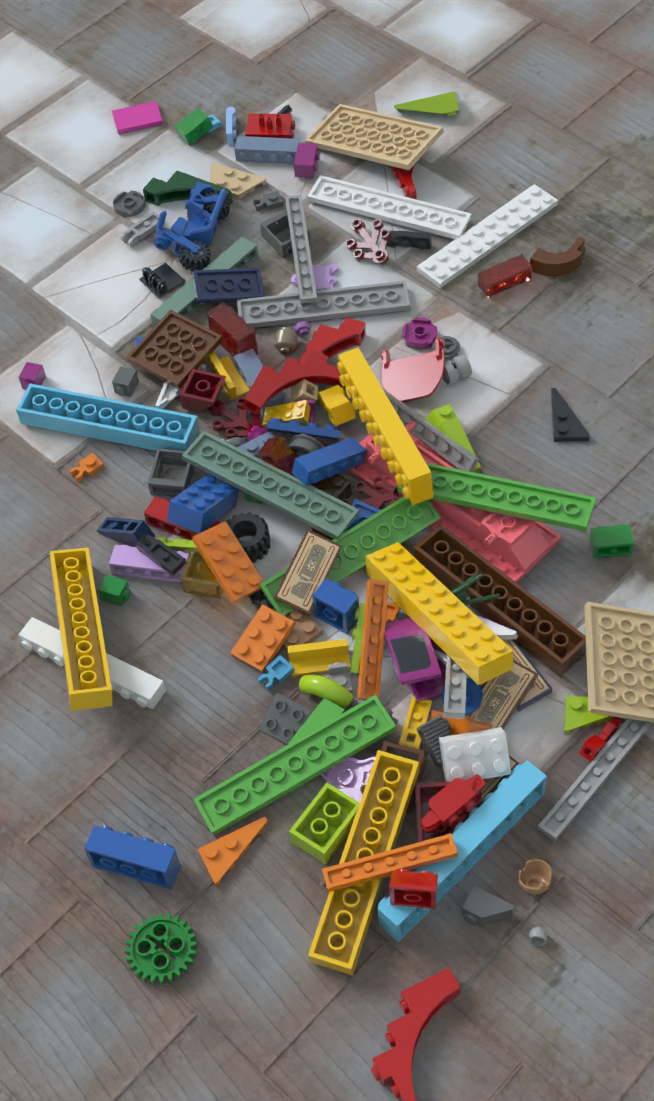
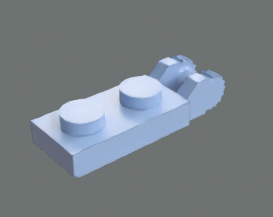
(230, 125)

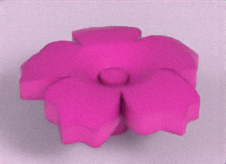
(256, 432)

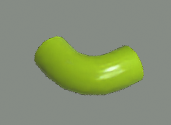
(327, 688)

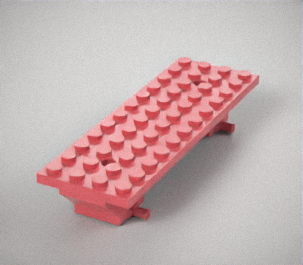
(503, 540)

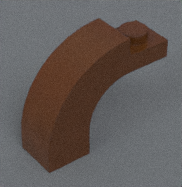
(558, 263)

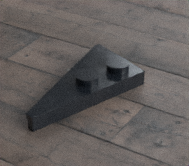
(565, 423)

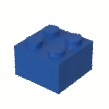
(335, 605)

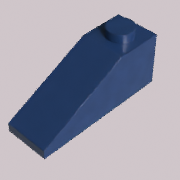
(125, 530)

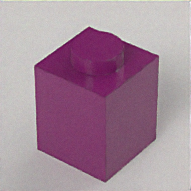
(32, 374)

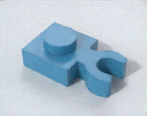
(276, 671)

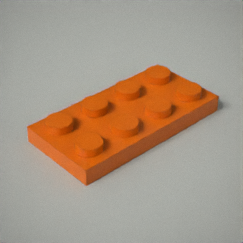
(228, 562)

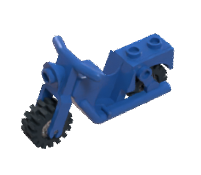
(195, 237)

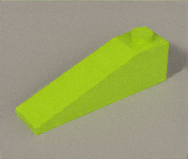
(447, 421)

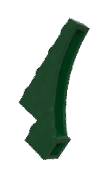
(175, 189)

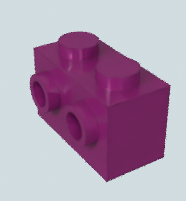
(306, 160)

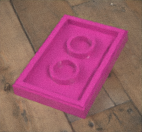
(137, 117)

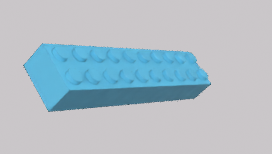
(107, 419)
(472, 840)

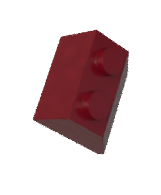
(201, 390)

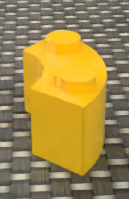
(336, 405)

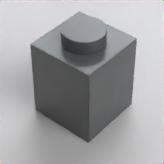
(125, 381)

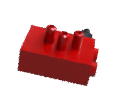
(271, 125)

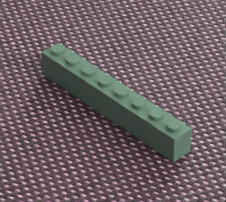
(184, 301)

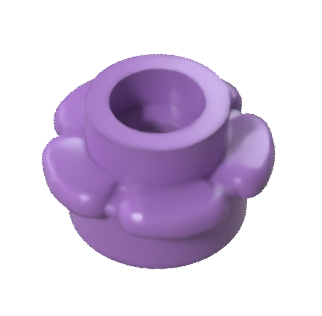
(302, 328)

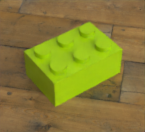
(325, 823)

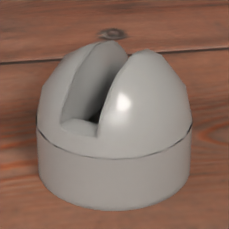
(537, 936)

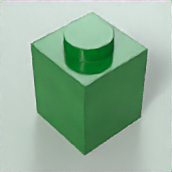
(114, 590)

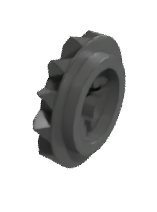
(452, 344)

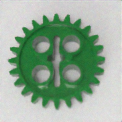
(146, 963)

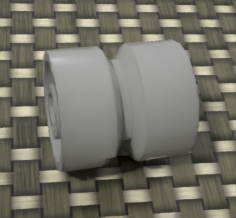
(456, 369)

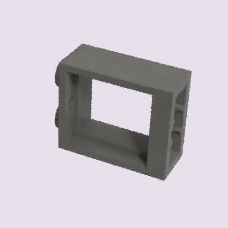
(273, 226)
(169, 487)

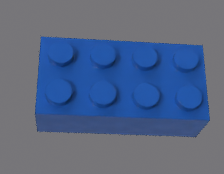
(202, 504)
(133, 856)

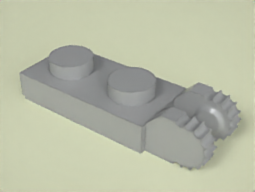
(140, 229)

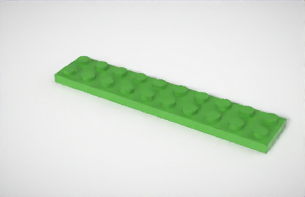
(511, 497)
(390, 525)
(294, 764)

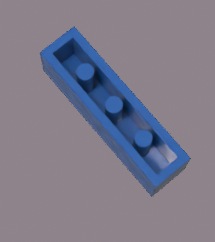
(328, 461)

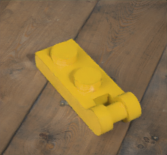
(416, 716)

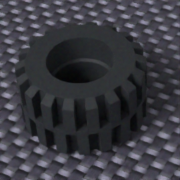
(253, 526)

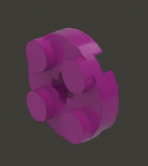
(416, 340)

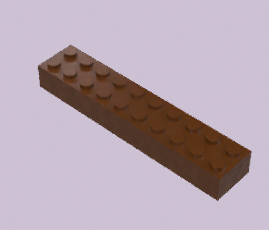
(537, 626)

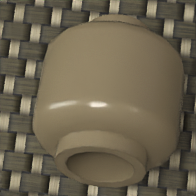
(285, 340)

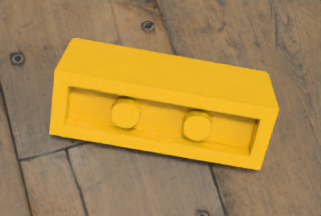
(234, 384)
(316, 657)

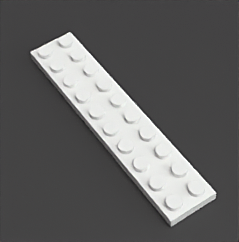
(389, 207)
(486, 236)

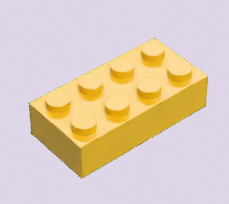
(292, 411)

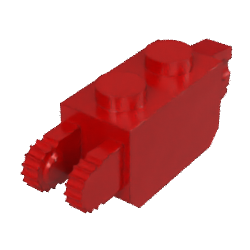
(452, 803)

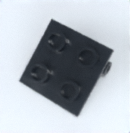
(161, 279)

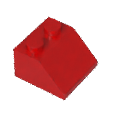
(413, 888)

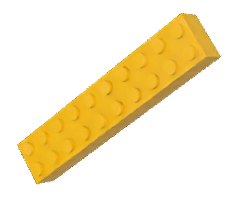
(385, 426)
(440, 614)
(80, 630)
(373, 831)

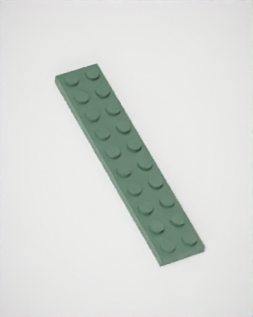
(271, 485)

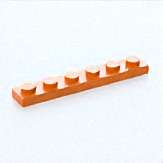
(373, 639)
(383, 863)

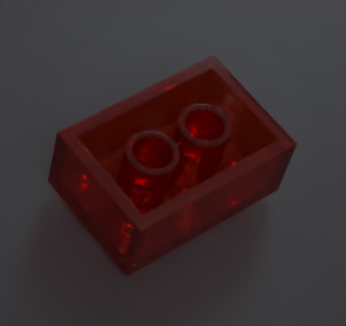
(235, 331)

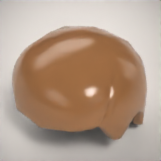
(535, 877)

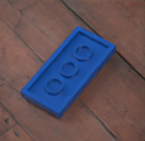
(311, 429)

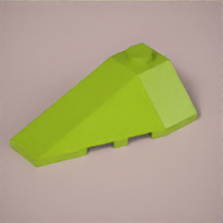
(439, 104)

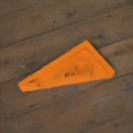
(224, 852)

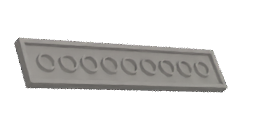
(329, 304)

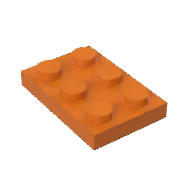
(263, 638)

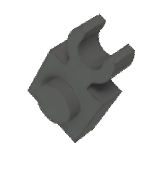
(270, 200)

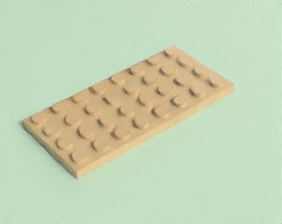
(374, 136)

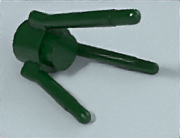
(461, 594)

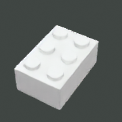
(475, 753)

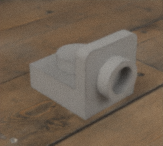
(340, 673)

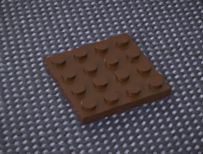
(174, 348)

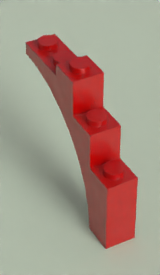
(271, 383)
(421, 1004)

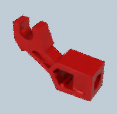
(596, 743)

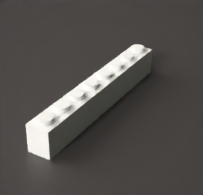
(124, 678)

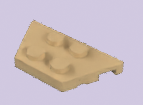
(237, 181)

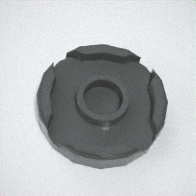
(129, 203)

